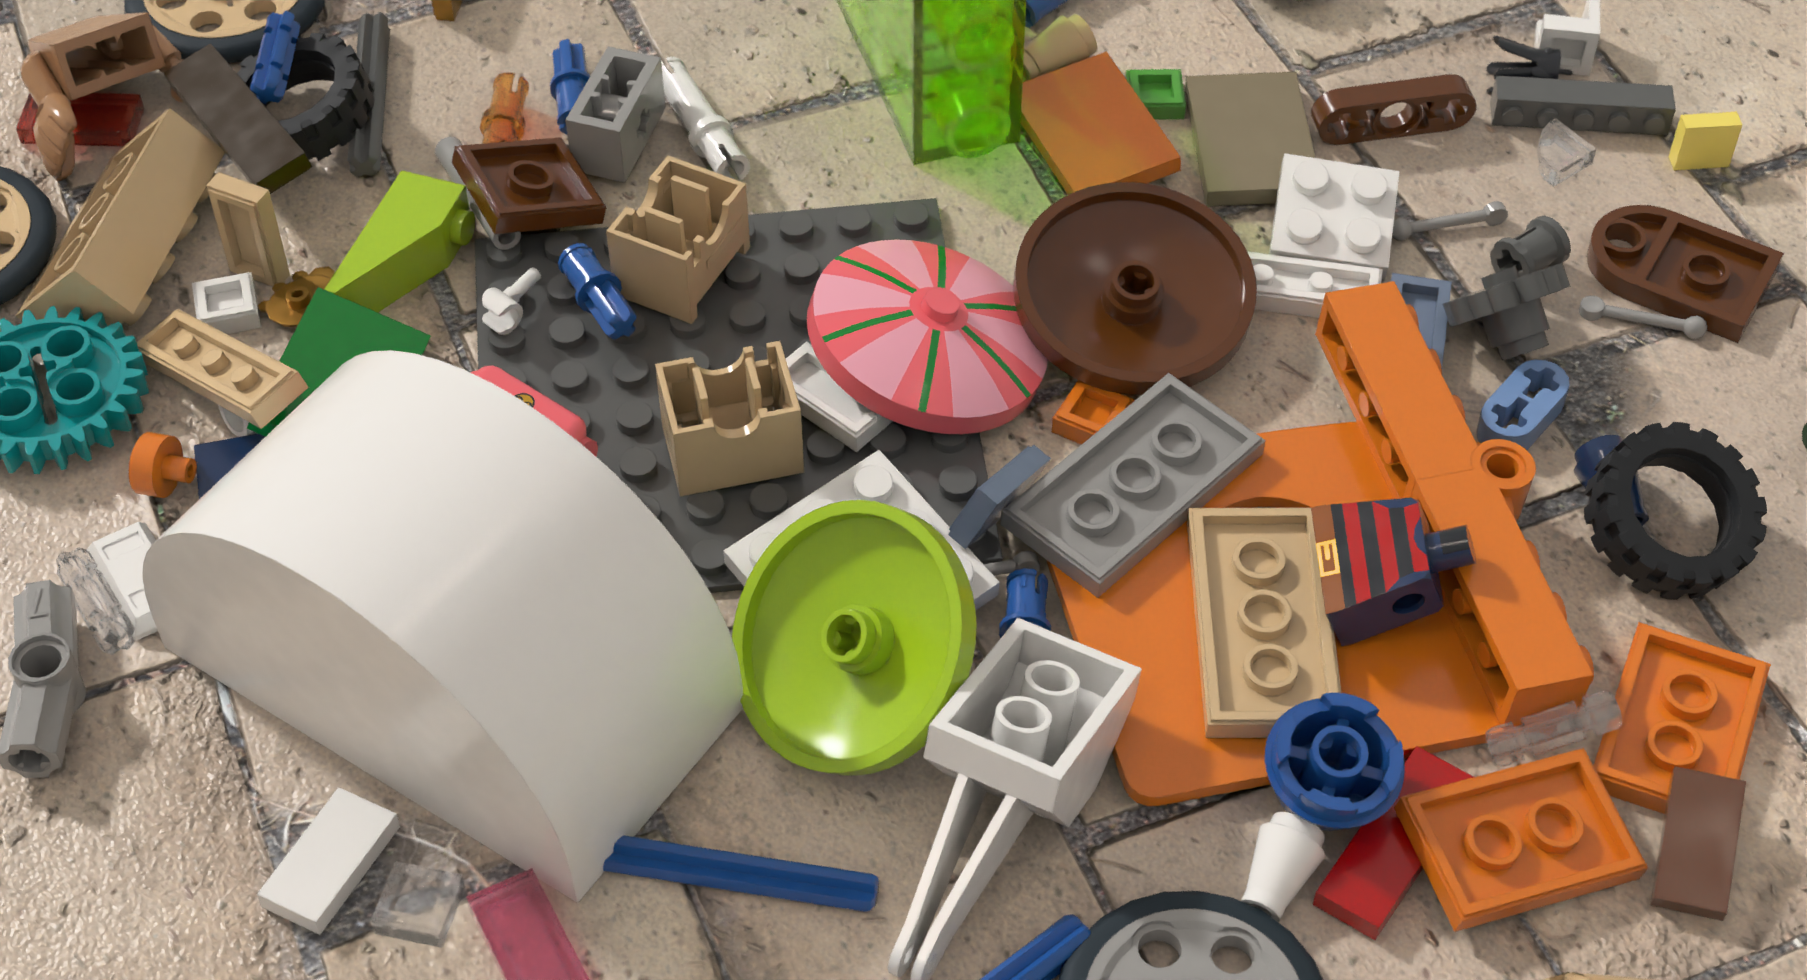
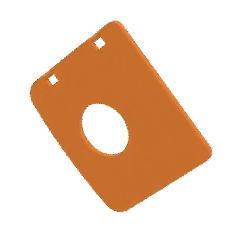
(1147, 618)

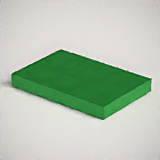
(333, 334)

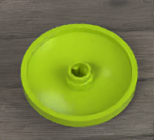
(853, 637)

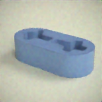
(1512, 401)

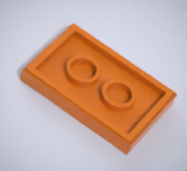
(1094, 127)
(1680, 709)
(1519, 839)

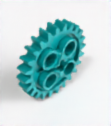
(91, 376)

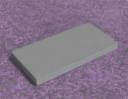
(1132, 484)

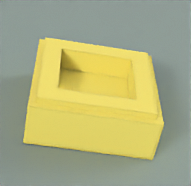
(1705, 140)

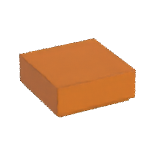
(1087, 411)

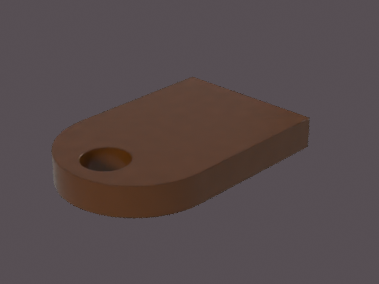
(1682, 267)

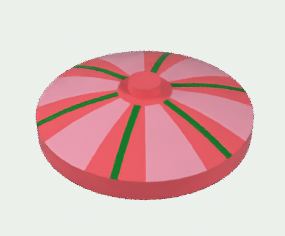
(924, 337)

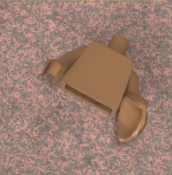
(83, 61)

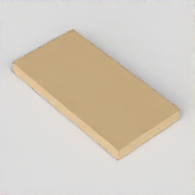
(1258, 617)

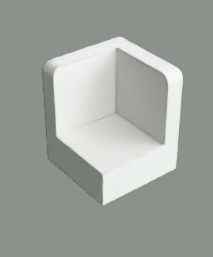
(1573, 36)

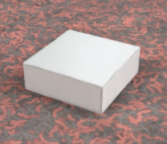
(227, 303)

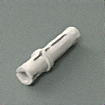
(708, 132)

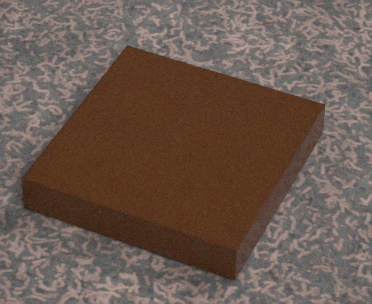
(528, 185)

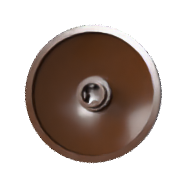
(1134, 287)

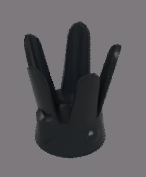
(1543, 64)

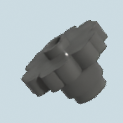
(1511, 308)

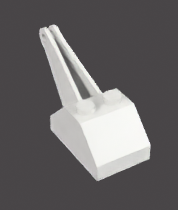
(1029, 730)

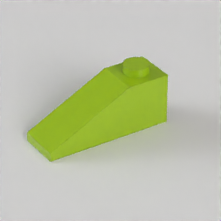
(405, 241)

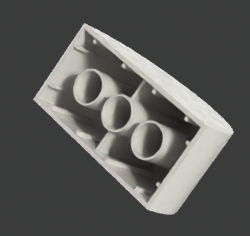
(456, 611)

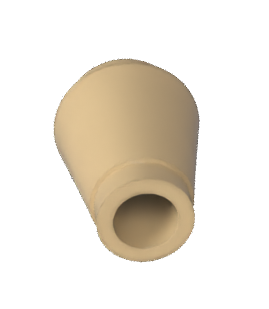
(1058, 46)

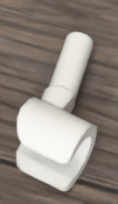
(503, 306)

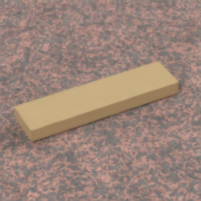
(221, 368)

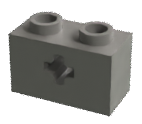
(616, 113)

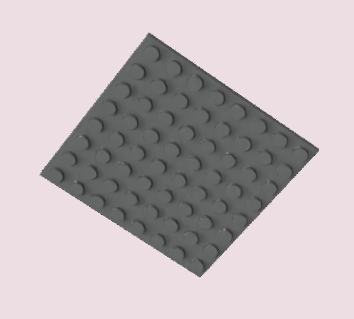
(750, 304)

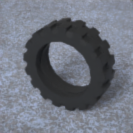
(342, 107)
(1709, 465)

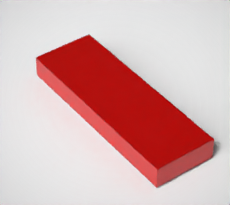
(1380, 859)

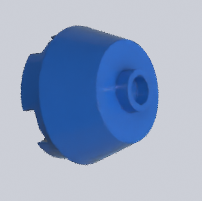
(1334, 762)

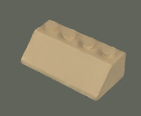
(129, 225)

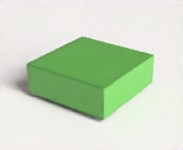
(1159, 91)

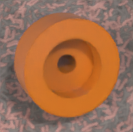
(159, 465)

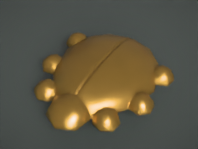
(292, 299)

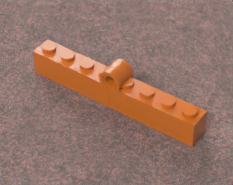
(1426, 452)

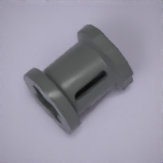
(1539, 246)

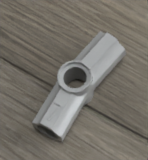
(45, 681)

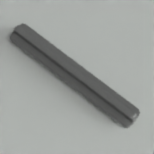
(373, 52)

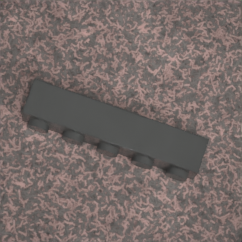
(1583, 105)

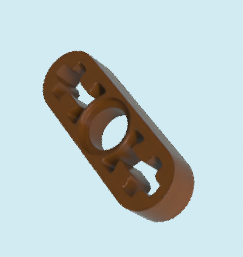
(1432, 107)

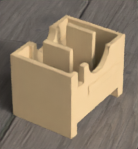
(679, 237)
(730, 421)

